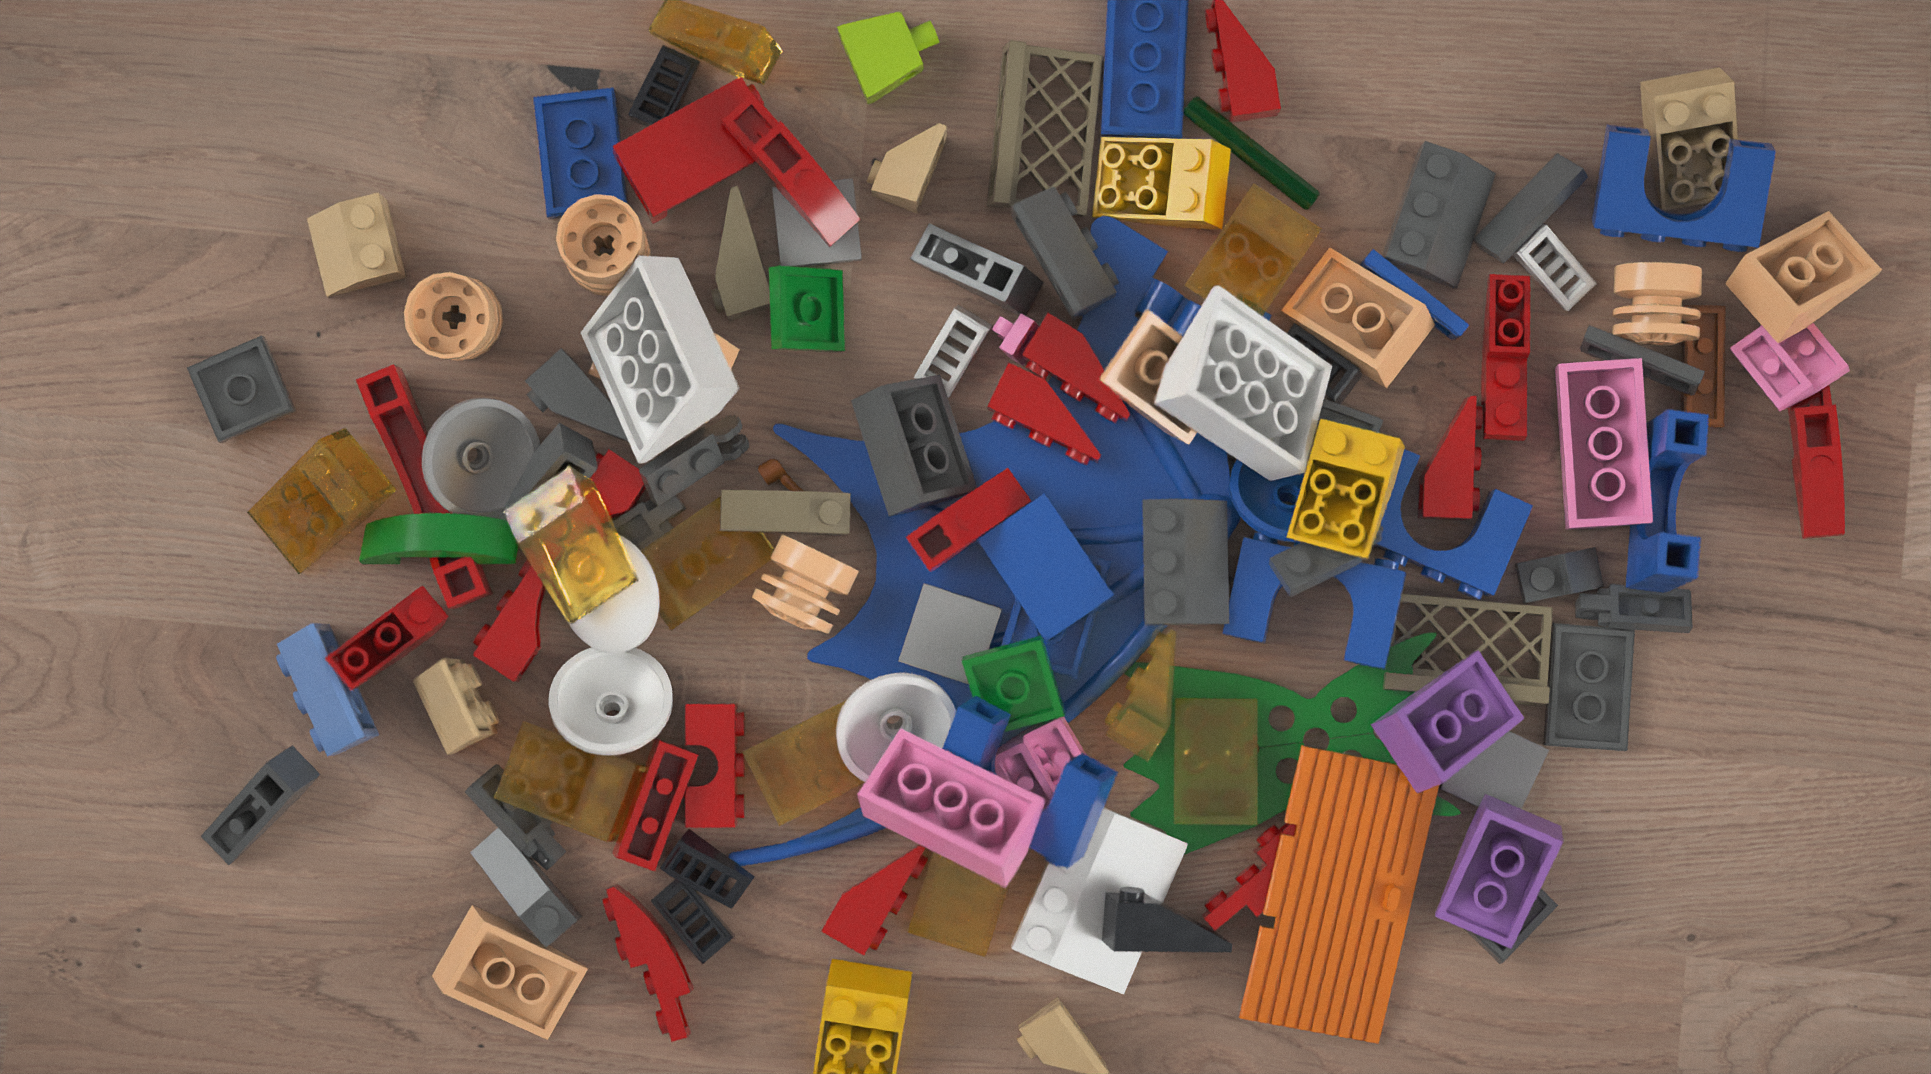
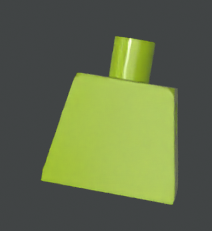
(885, 51)

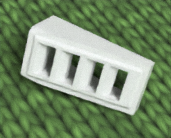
(1562, 256)
(971, 321)

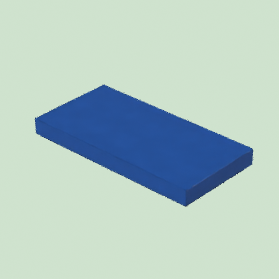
(1144, 68)

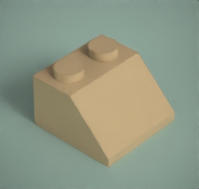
(356, 245)

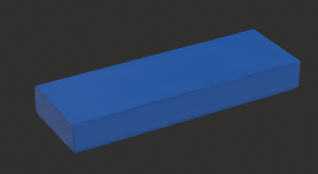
(1444, 319)

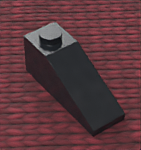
(1144, 924)

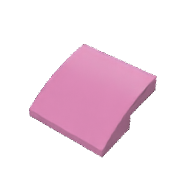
(1790, 368)
(1038, 757)

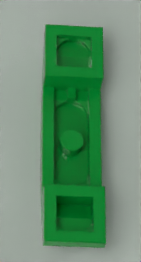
(439, 535)

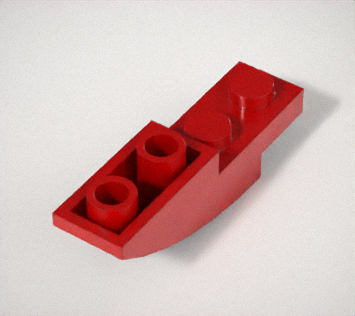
(791, 169)
(1505, 357)
(1818, 466)
(1252, 881)
(646, 941)

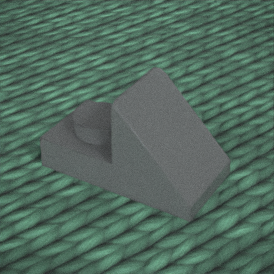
(1559, 575)

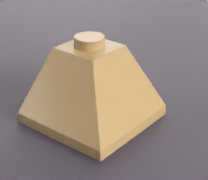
(908, 169)
(1059, 1041)

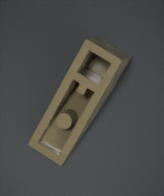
(739, 270)
(785, 512)

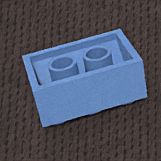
(335, 711)

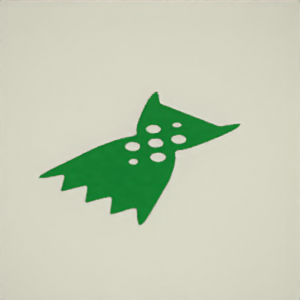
(1360, 684)

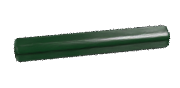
(1251, 153)

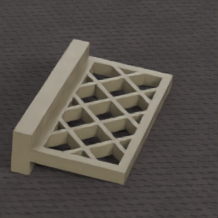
(1012, 115)
(1521, 690)

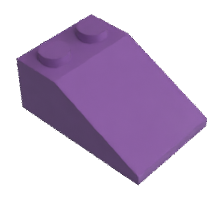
(1447, 722)
(1499, 871)

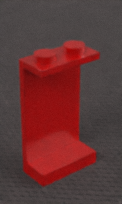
(685, 151)

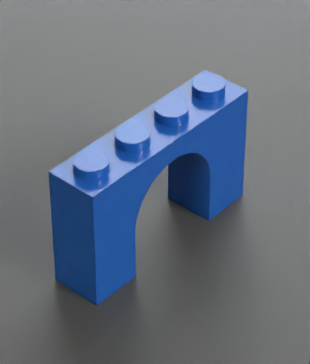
(1730, 218)
(1656, 553)
(1474, 563)
(1373, 590)
(1078, 799)

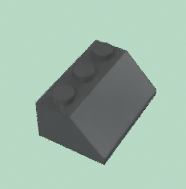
(1438, 214)
(1065, 251)
(913, 444)
(1185, 562)

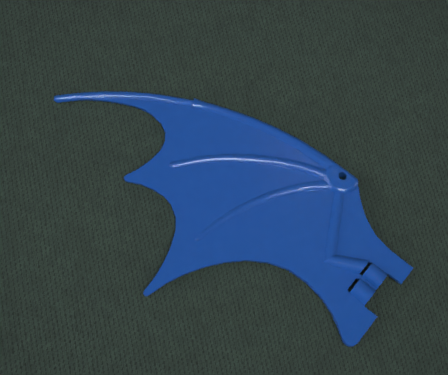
(1095, 501)

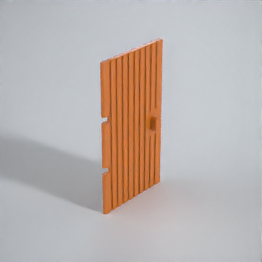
(1339, 897)

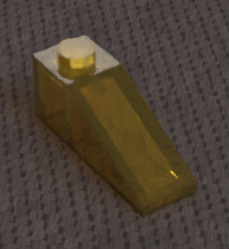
(718, 39)

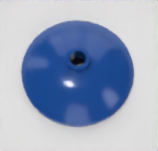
(1261, 500)

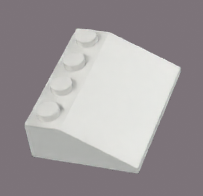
(658, 356)
(1246, 386)
(1068, 904)

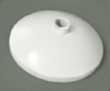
(627, 617)
(603, 682)
(863, 723)

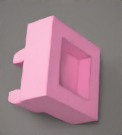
(1015, 336)

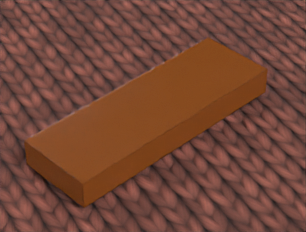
(1707, 355)

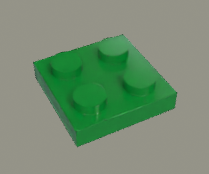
(806, 309)
(1017, 681)

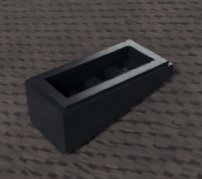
(638, 112)
(1352, 373)
(688, 874)
(691, 940)

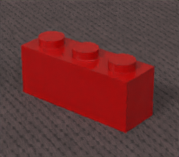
(655, 804)

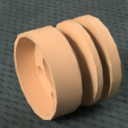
(599, 223)
(1657, 302)
(430, 310)
(805, 585)

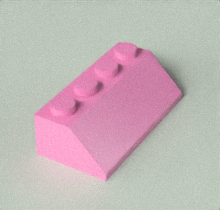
(1603, 444)
(951, 807)

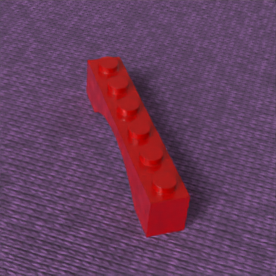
(404, 435)
(515, 635)

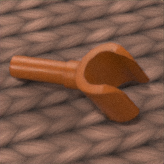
(773, 470)

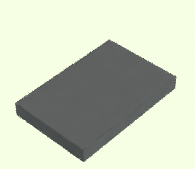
(1589, 687)

